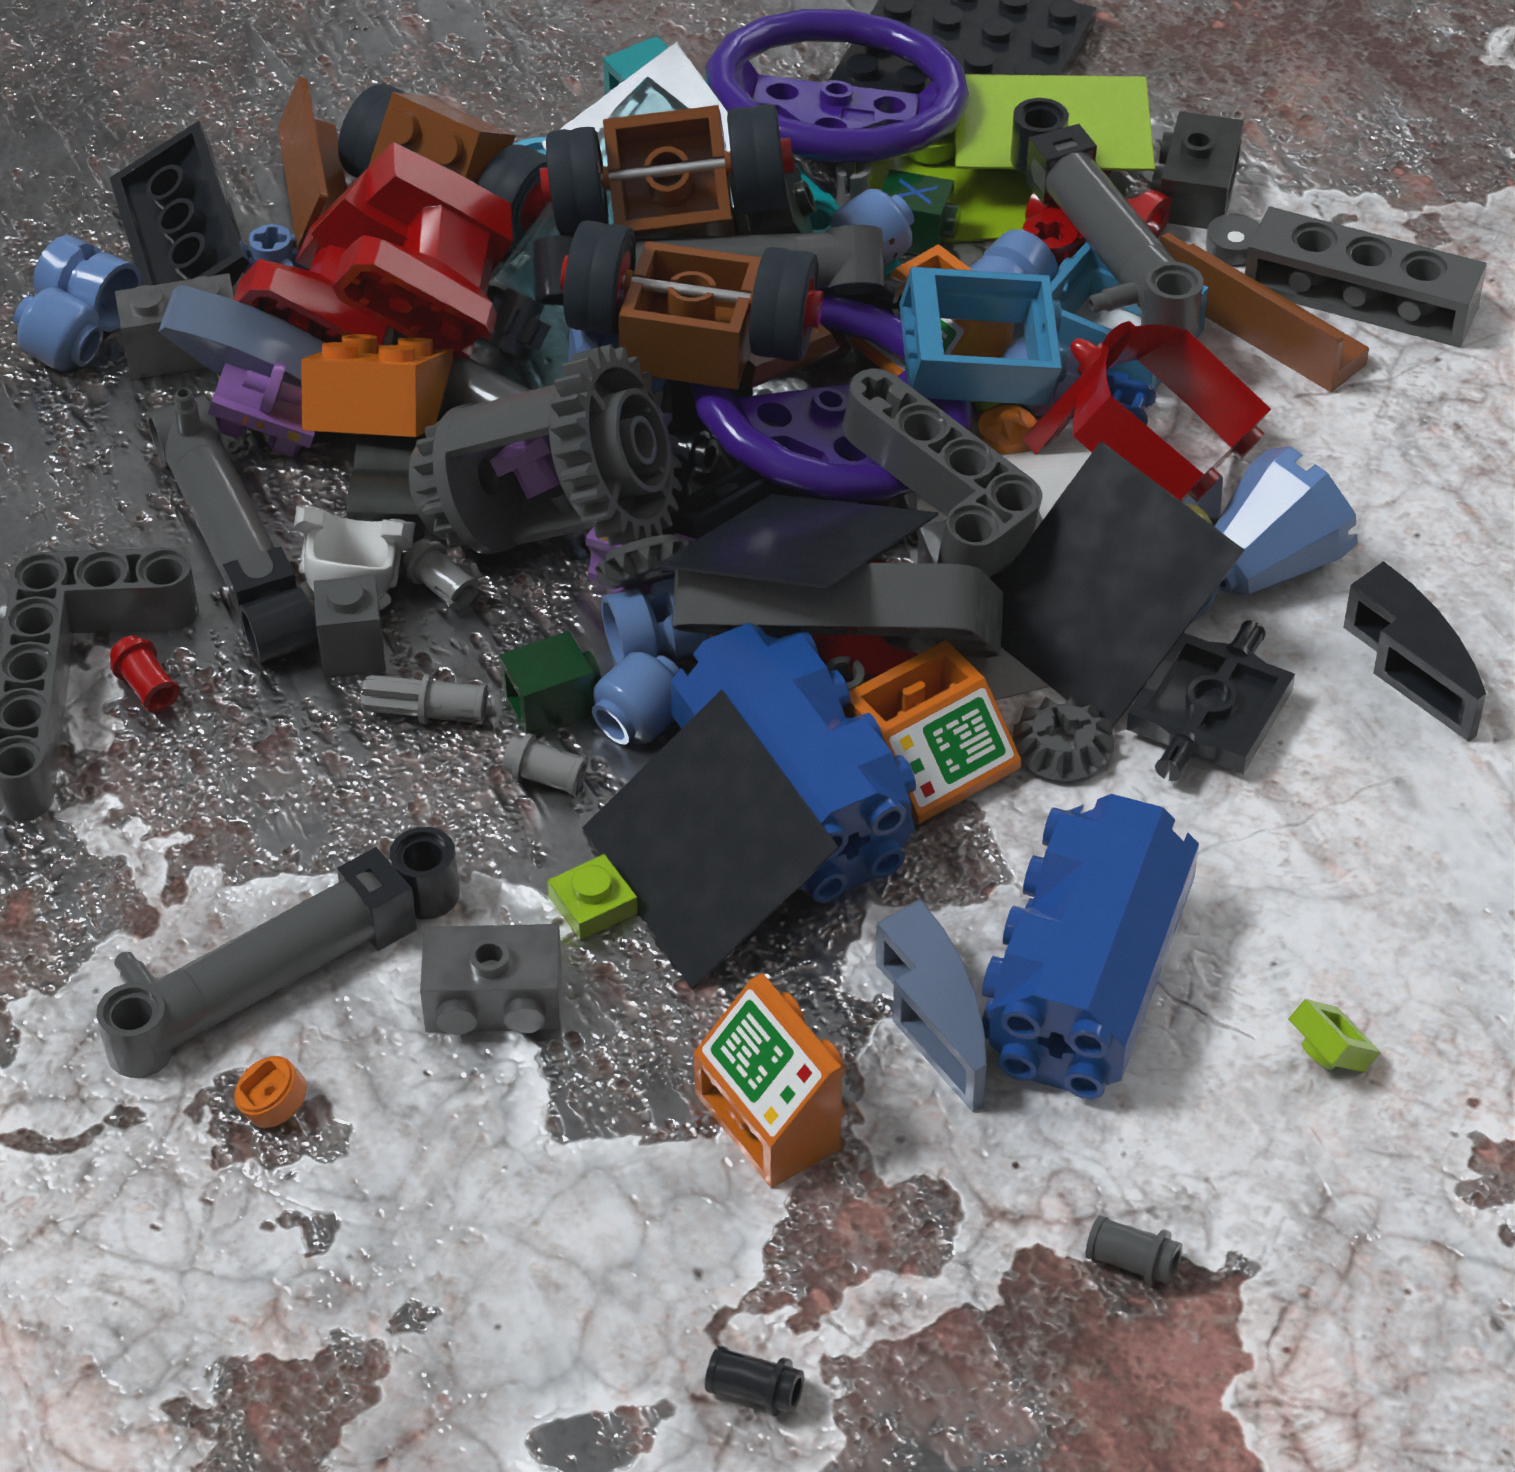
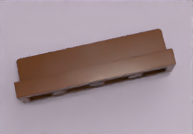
(309, 161)
(1272, 321)

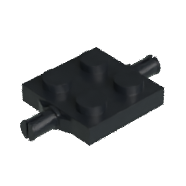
(1211, 702)

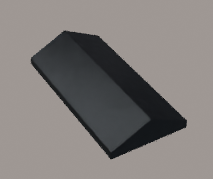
(179, 212)

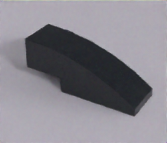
(1416, 649)

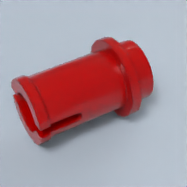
(137, 663)

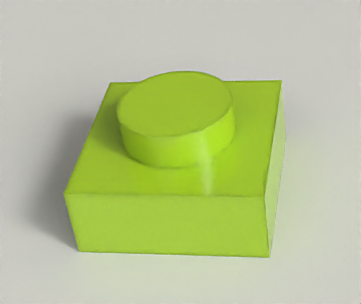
(592, 897)
(1332, 1037)

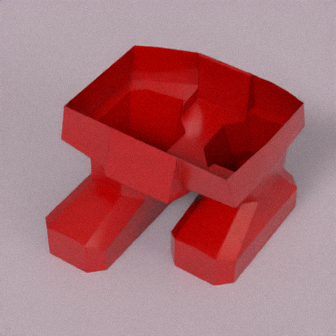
(393, 253)

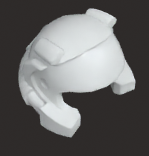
(350, 548)

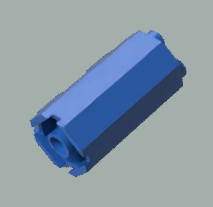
(830, 759)
(1087, 944)

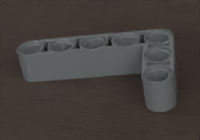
(875, 600)
(46, 605)

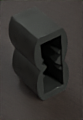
(381, 481)

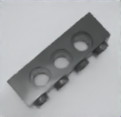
(1366, 276)

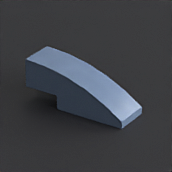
(235, 333)
(934, 999)

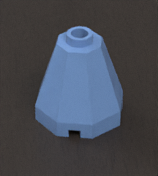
(1284, 522)

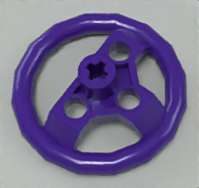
(832, 117)
(810, 443)

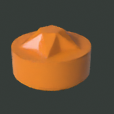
(1004, 428)
(270, 1091)

